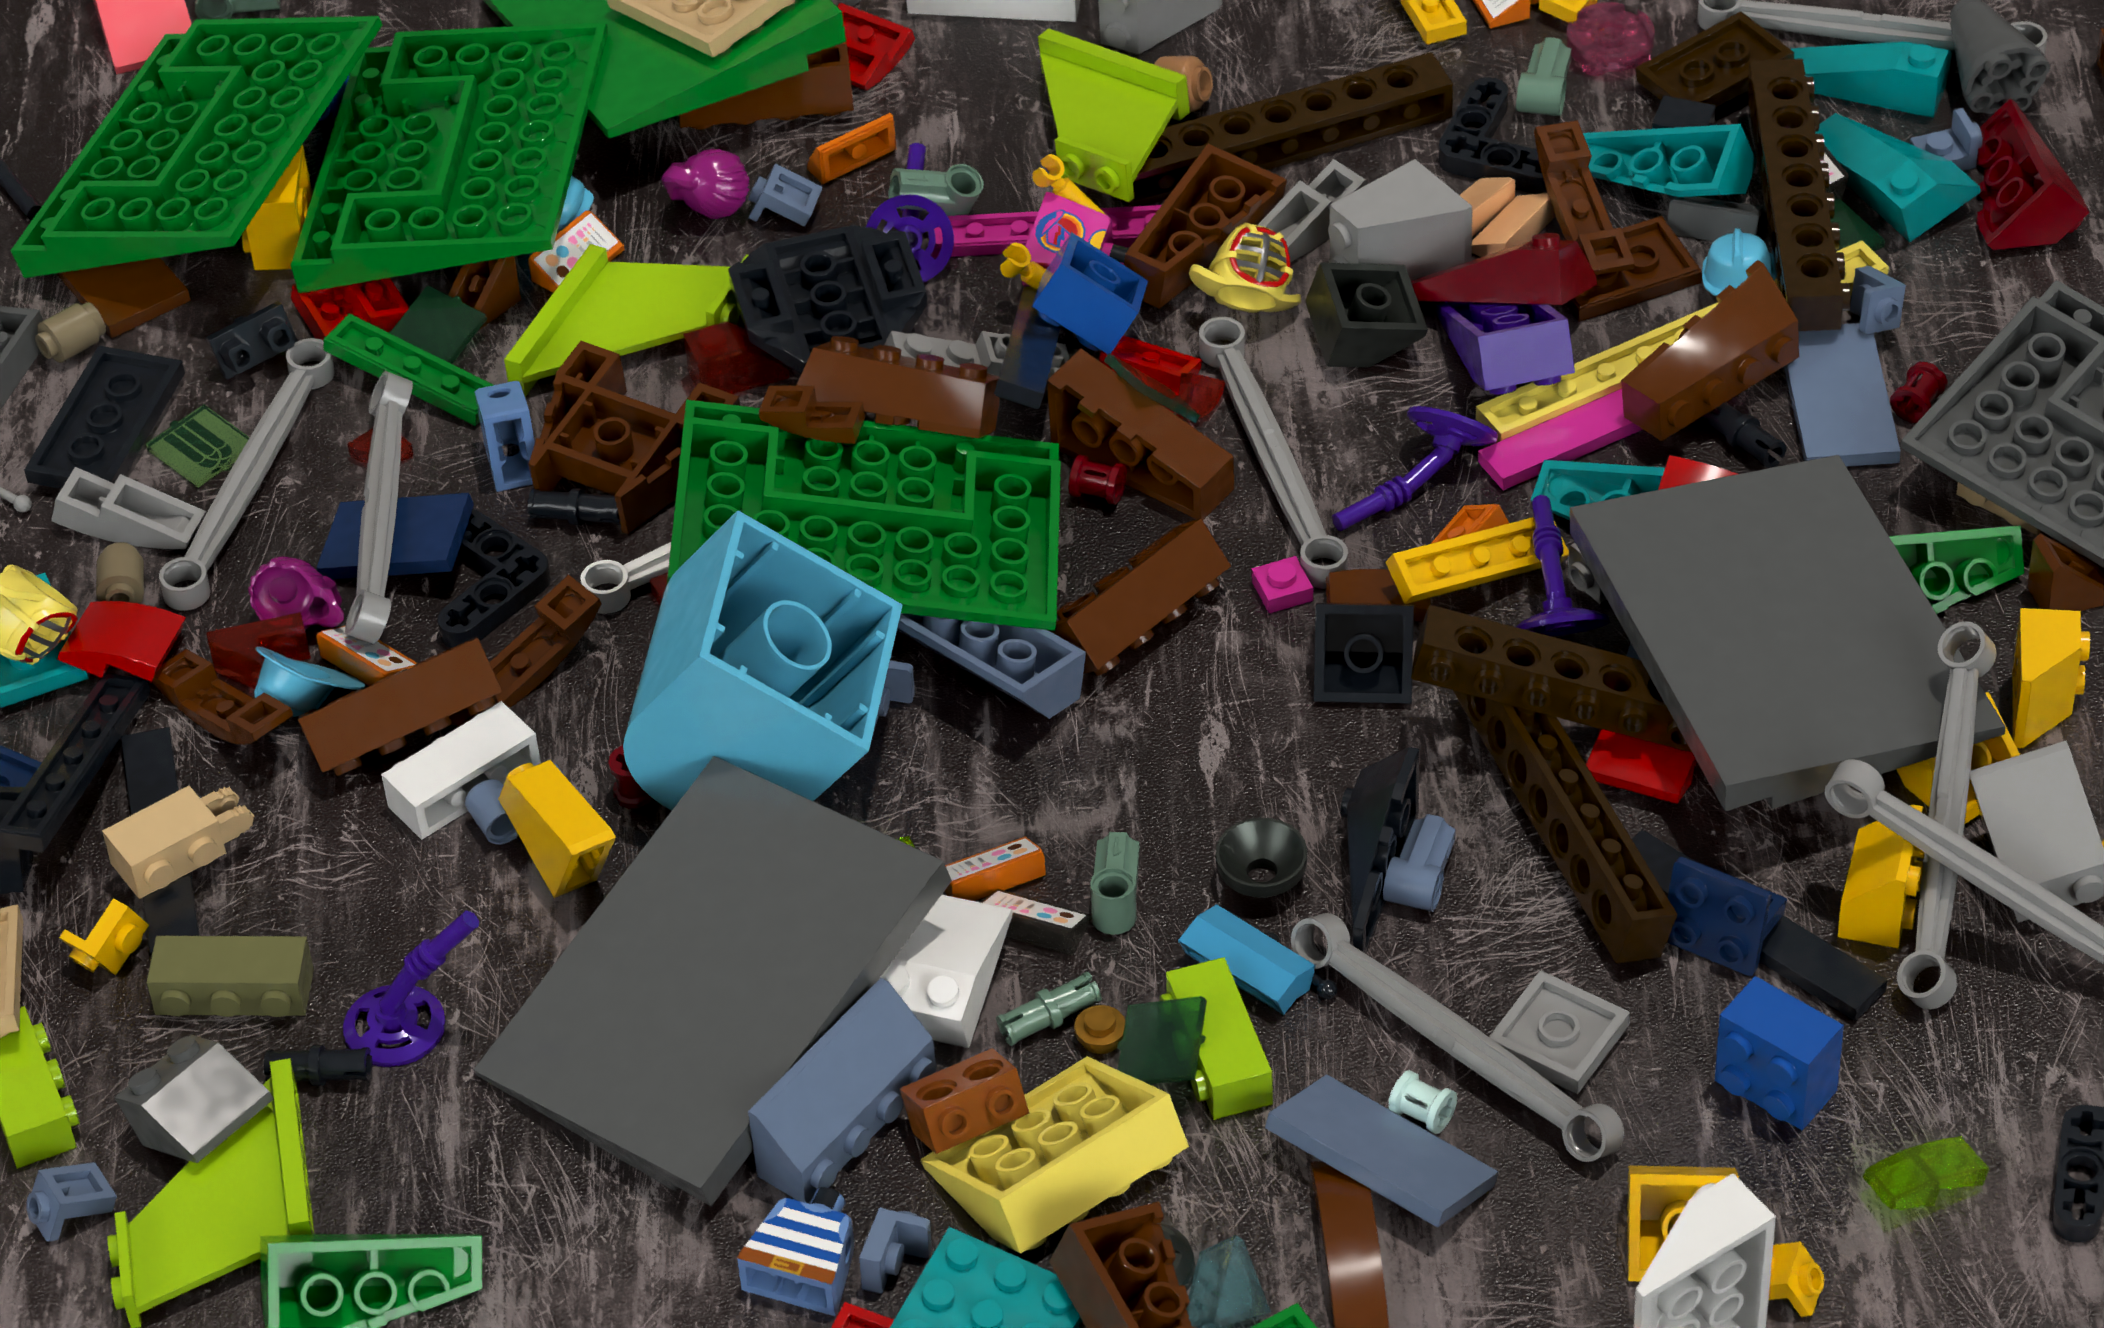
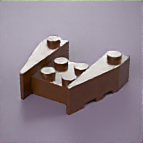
(610, 438)

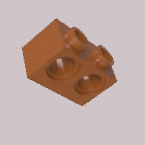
(964, 1100)

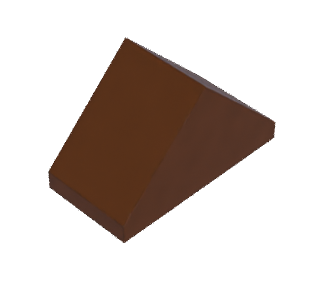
(488, 286)
(2063, 578)

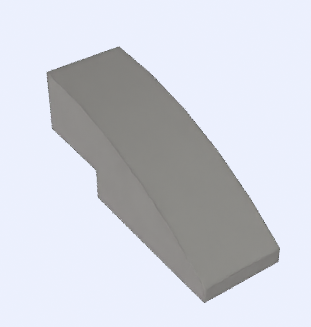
(1305, 209)
(125, 512)

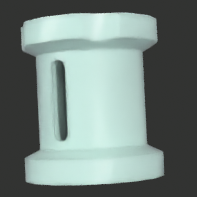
(1438, 1107)

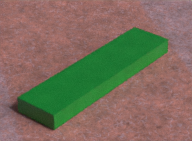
(432, 377)

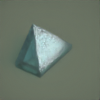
(1225, 1287)

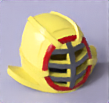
(1249, 271)
(31, 616)

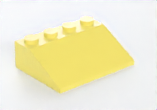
(1077, 1146)

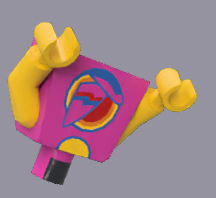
(1060, 214)

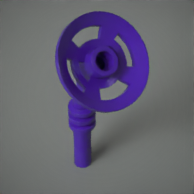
(913, 225)
(1449, 433)
(1558, 614)
(393, 1009)

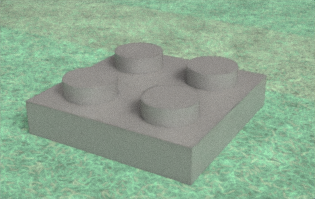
(1561, 1030)

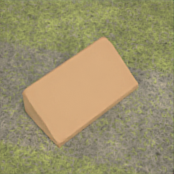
(1488, 199)
(1514, 224)

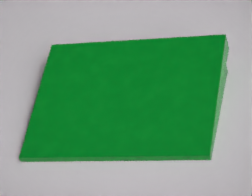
(656, 77)
(194, 142)
(449, 152)
(908, 510)

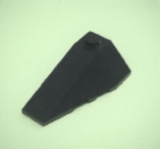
(1378, 825)

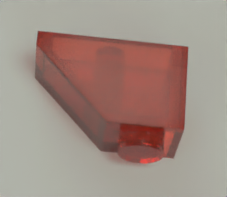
(728, 361)

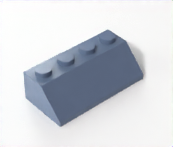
(1017, 660)
(839, 1093)

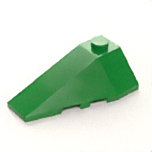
(1961, 562)
(363, 1277)

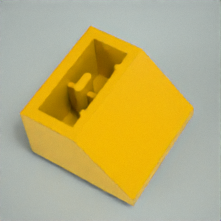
(1880, 886)

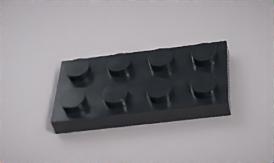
(105, 416)

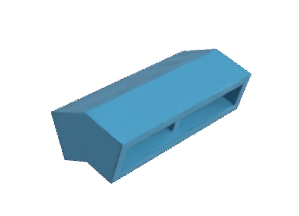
(1254, 959)

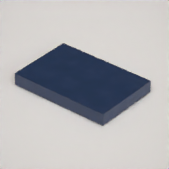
(424, 537)

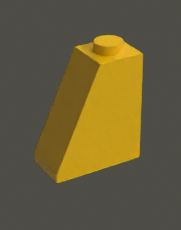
(556, 826)

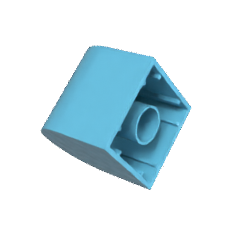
(761, 665)

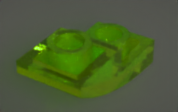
(1918, 1173)

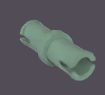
(1048, 1008)

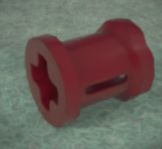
(1918, 392)
(1097, 479)
(625, 788)

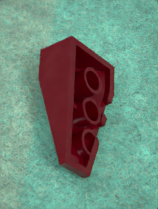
(2024, 186)
(1529, 273)

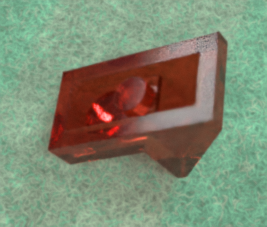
(235, 647)

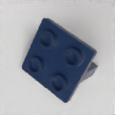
(1721, 915)

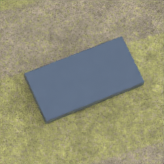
(1842, 398)
(1381, 1150)

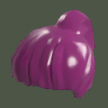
(709, 183)
(293, 587)

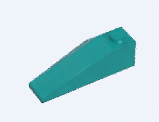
(1881, 74)
(1675, 159)
(1897, 178)
(1585, 483)

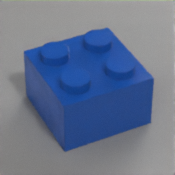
(1089, 294)
(1778, 1053)

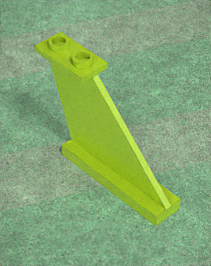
(1107, 110)
(620, 310)
(218, 1208)

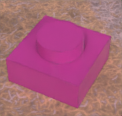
(1282, 584)

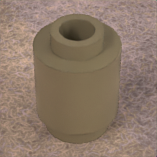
(70, 332)
(120, 574)

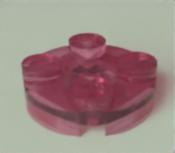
(1630, 43)

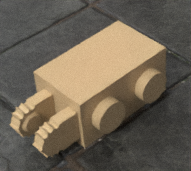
(174, 837)

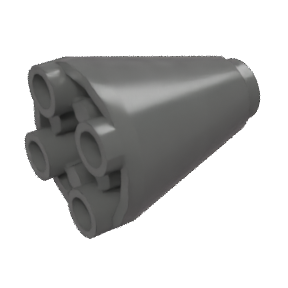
(1994, 58)

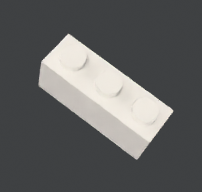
(433, 783)

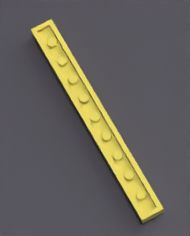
(1604, 371)

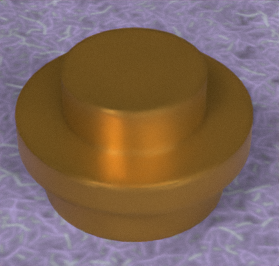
(1100, 1028)

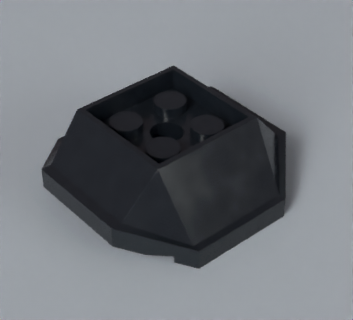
(825, 287)

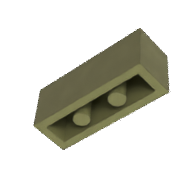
(230, 975)

